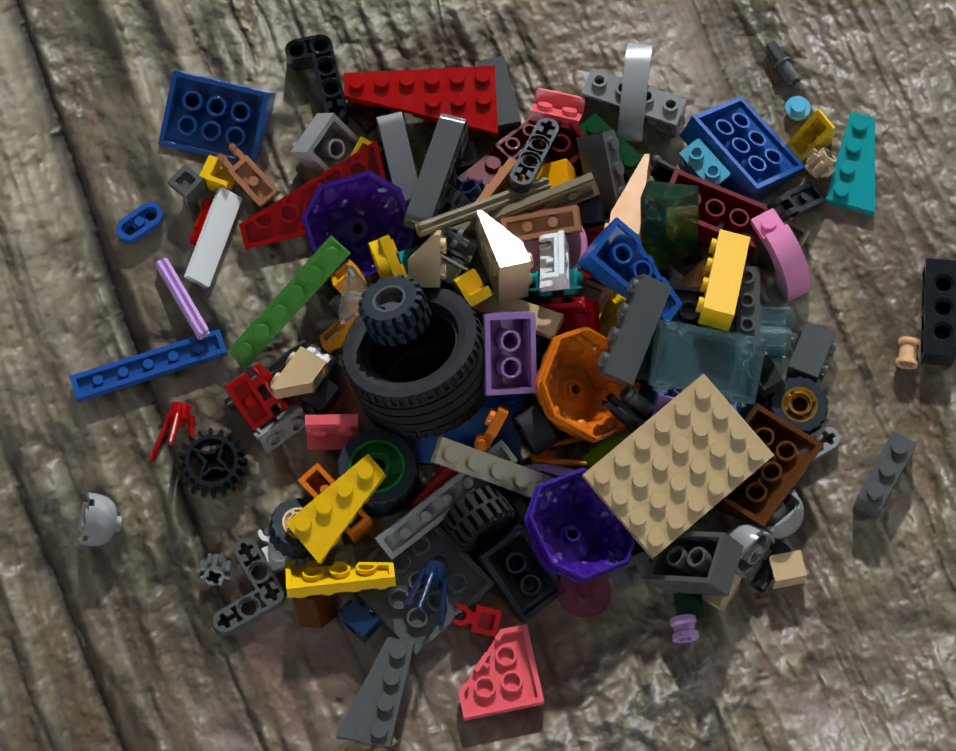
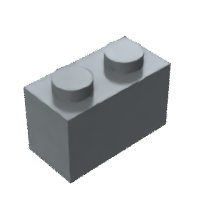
(811, 353)

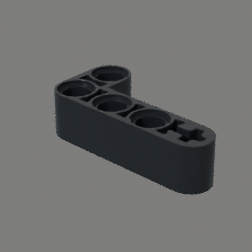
(320, 61)

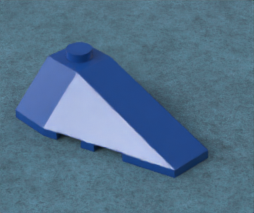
(618, 258)

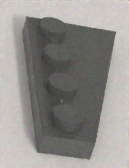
(378, 703)

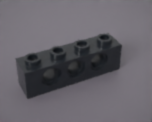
(936, 350)

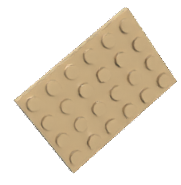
(677, 466)

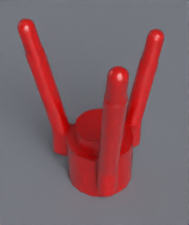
(178, 418)

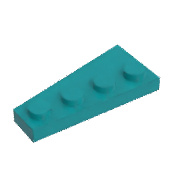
(854, 177)

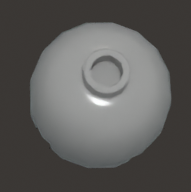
(787, 517)
(98, 520)
(755, 549)

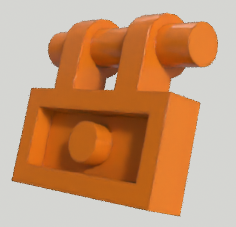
(494, 422)

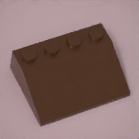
(768, 486)

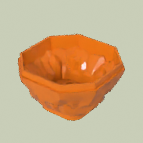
(573, 391)

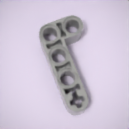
(397, 153)

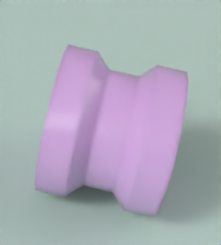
(684, 628)

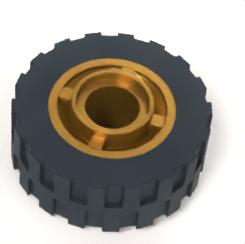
(803, 392)

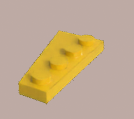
(335, 508)
(339, 577)

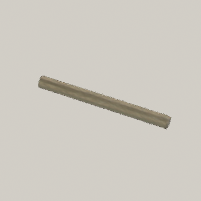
(469, 211)

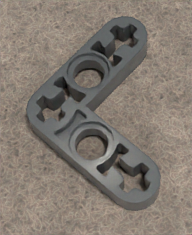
(258, 596)

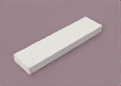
(213, 237)

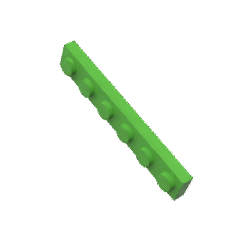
(288, 302)

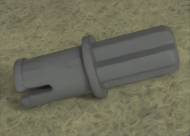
(782, 64)

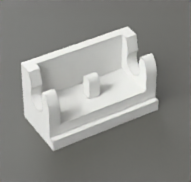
(554, 262)

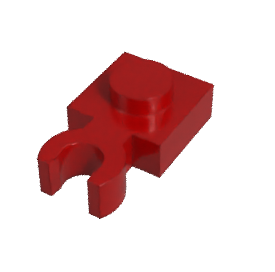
(481, 619)

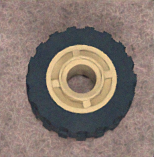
(281, 535)

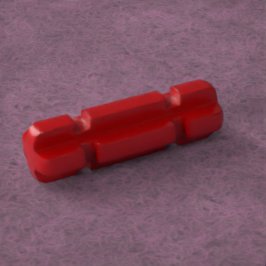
(200, 221)

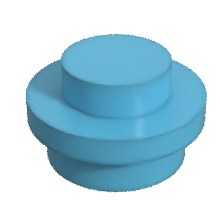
(797, 108)

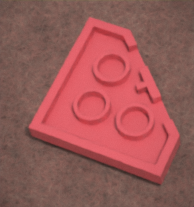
(503, 677)

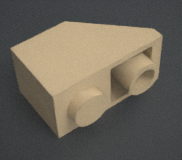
(426, 262)
(300, 376)

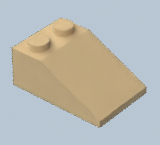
(503, 259)

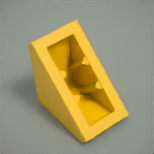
(815, 133)

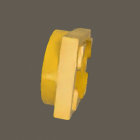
(385, 257)

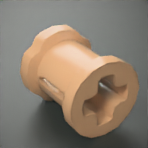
(907, 352)

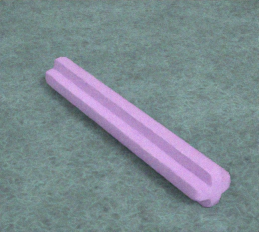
(182, 298)

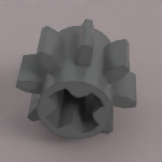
(215, 569)

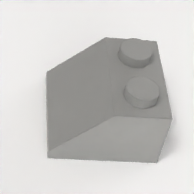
(324, 143)

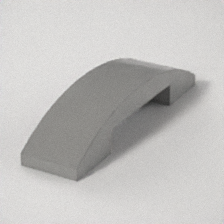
(634, 92)

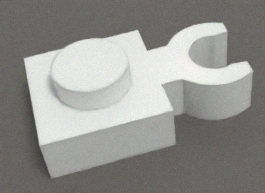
(274, 558)

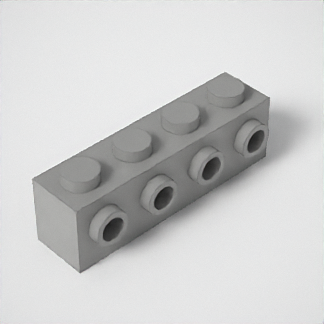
(662, 109)

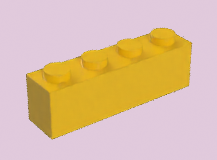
(723, 280)

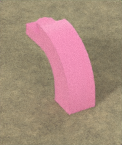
(790, 265)

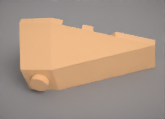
(628, 204)

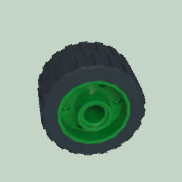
(397, 462)

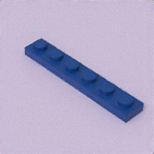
(147, 366)

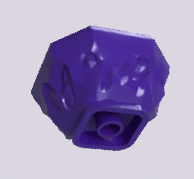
(363, 201)
(575, 530)

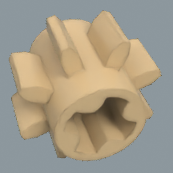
(820, 162)

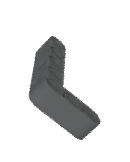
(447, 145)

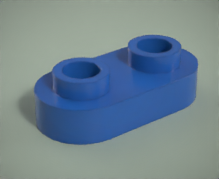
(138, 222)

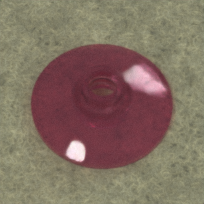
(597, 589)

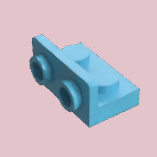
(703, 163)

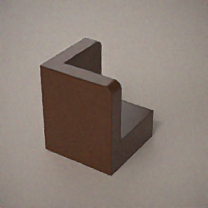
(315, 610)

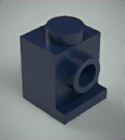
(360, 620)

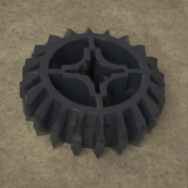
(206, 473)

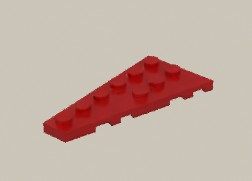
(429, 92)
(283, 218)

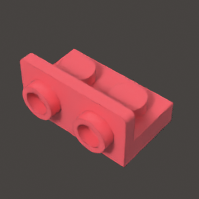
(557, 106)
(330, 430)

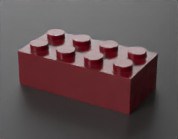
(722, 210)

